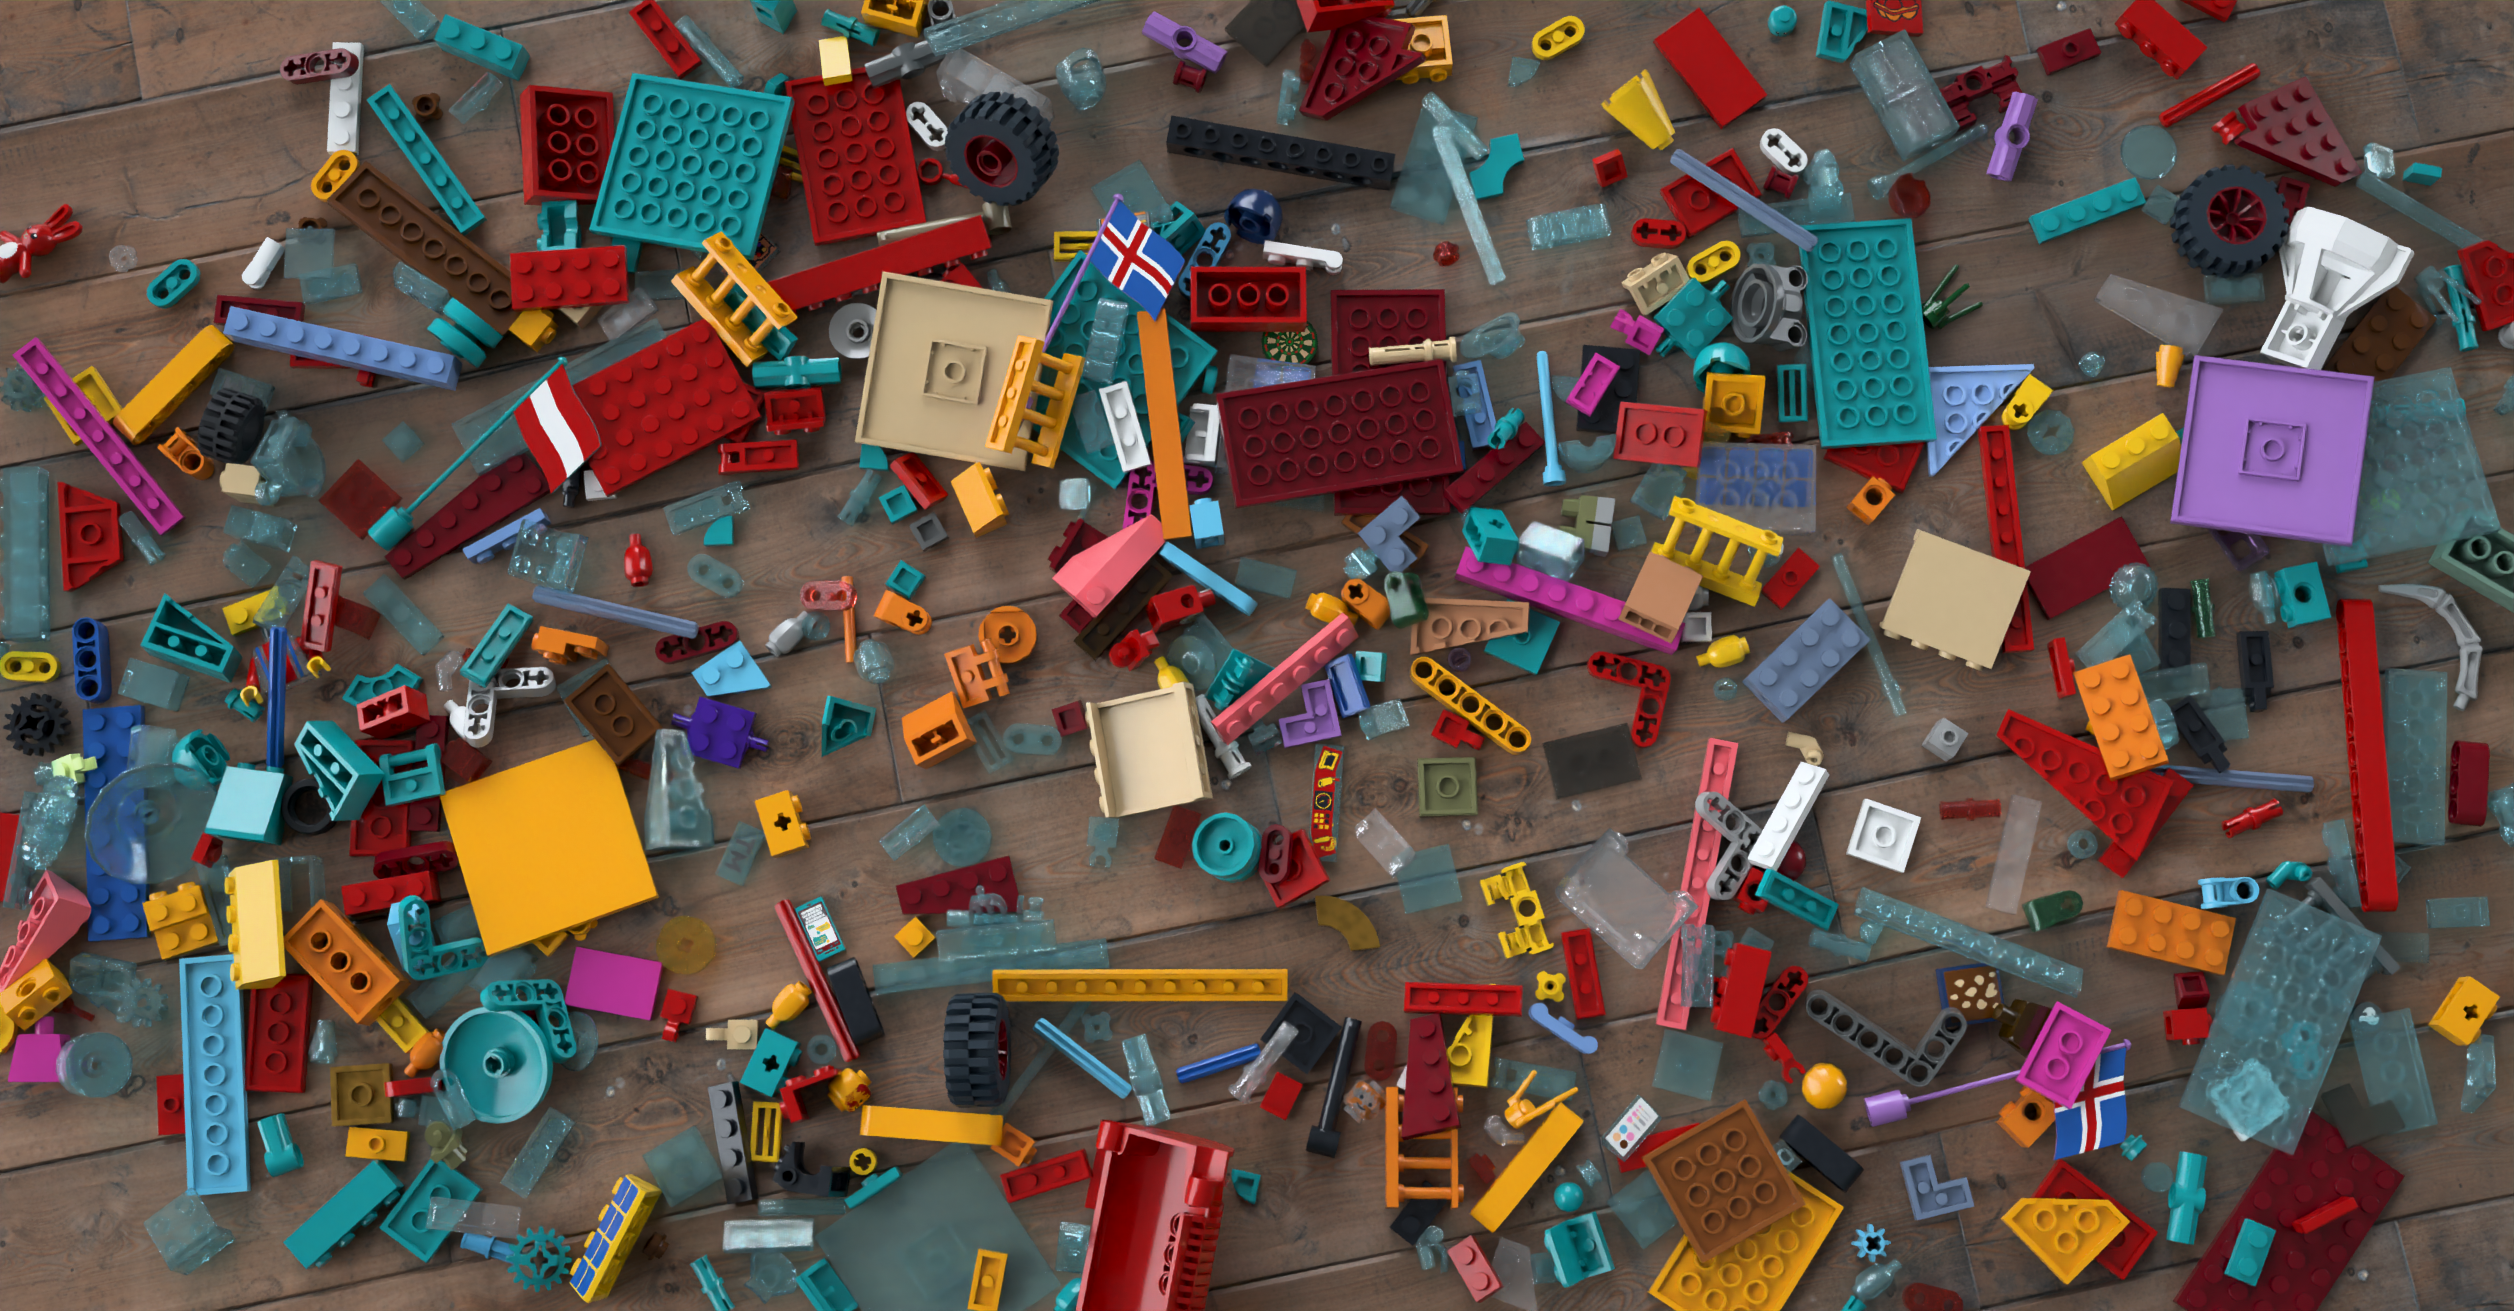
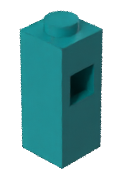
(775, 13)

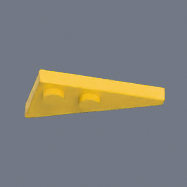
(1471, 1052)

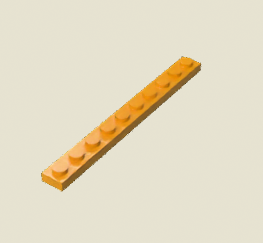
(1142, 985)

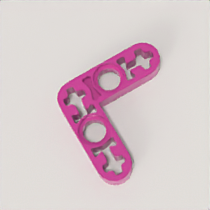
(1150, 481)

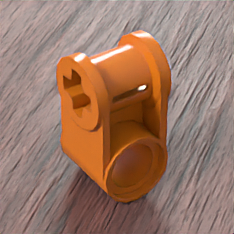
(184, 452)
(1372, 606)
(899, 612)

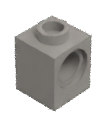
(1944, 739)

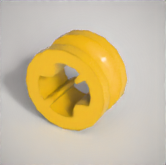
(859, 1169)

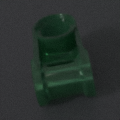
(1406, 602)
(2048, 910)

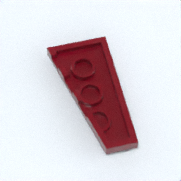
(954, 888)
(1429, 1085)

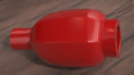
(637, 562)

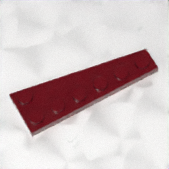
(470, 513)

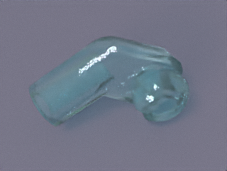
(1426, 1245)

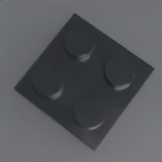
(1314, 1029)

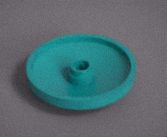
(499, 1062)

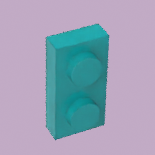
(2250, 1252)

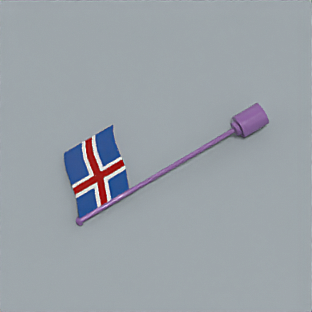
(1131, 260)
(2092, 1122)

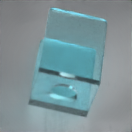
(153, 684)
(316, 879)

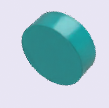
(1209, 379)

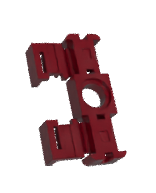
(1958, 94)

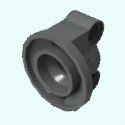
(1769, 306)

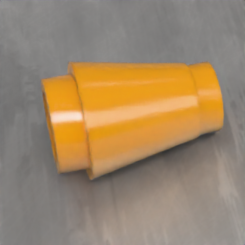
(2168, 365)

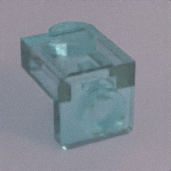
(245, 563)

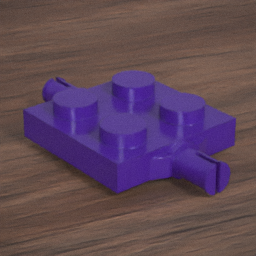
(720, 732)

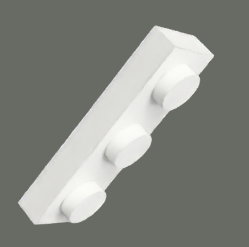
(1125, 427)

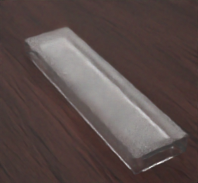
(2013, 854)

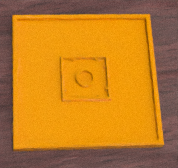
(547, 846)

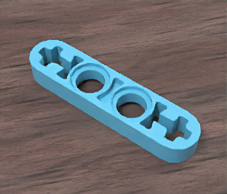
(1207, 578)

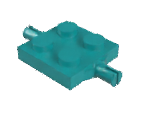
(1692, 318)

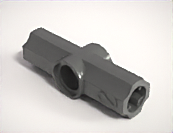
(904, 62)

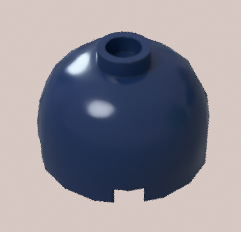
(1254, 215)

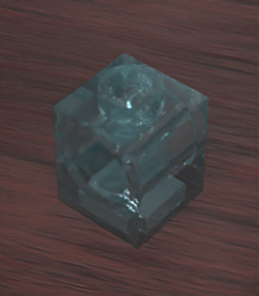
(1468, 405)

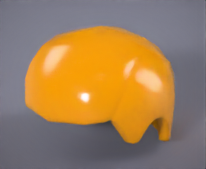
(1824, 1086)

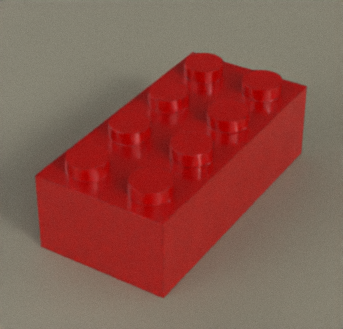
(1248, 299)

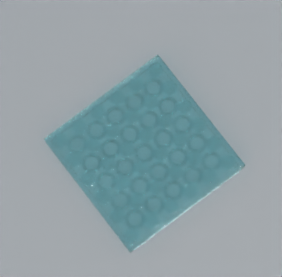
(2417, 471)

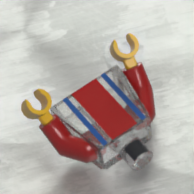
(301, 667)

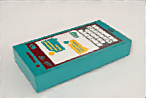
(820, 929)

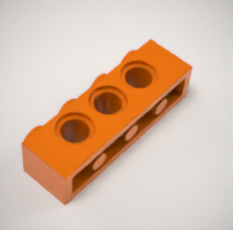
(2018, 1126)

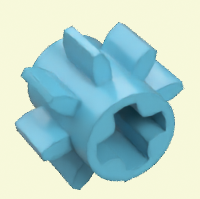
(1879, 1242)

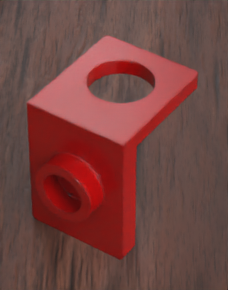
(1281, 1095)

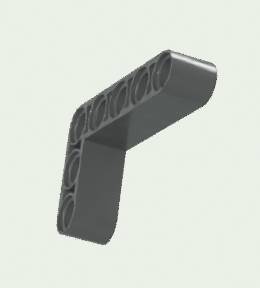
(1885, 1041)

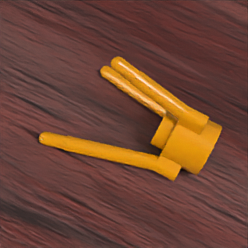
(1523, 1111)

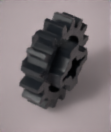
(25, 720)

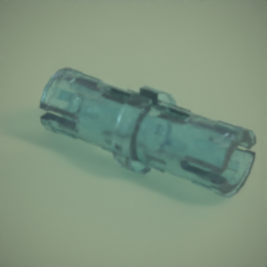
(859, 497)
(1839, 945)

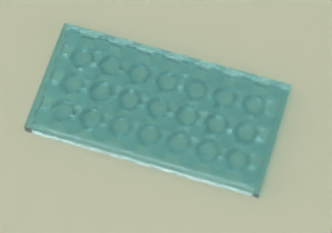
(2280, 1021)

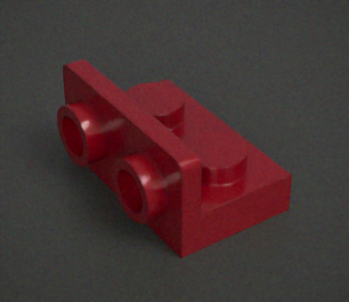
(1078, 538)

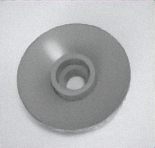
(845, 323)

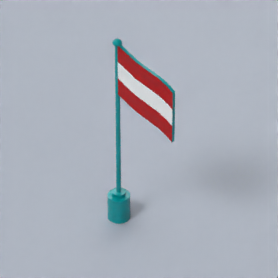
(553, 429)

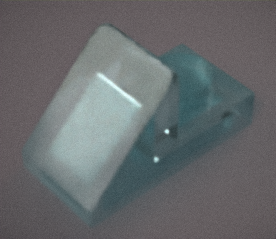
(1072, 1247)

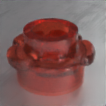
(1446, 253)

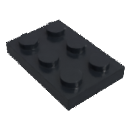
(1622, 388)

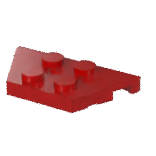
(88, 535)

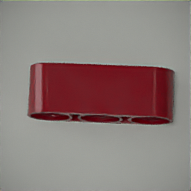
(2468, 783)

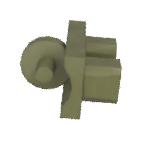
(445, 1145)

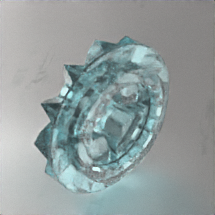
(2050, 445)

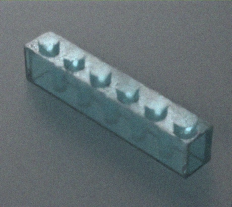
(25, 554)

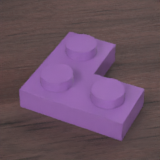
(1317, 723)

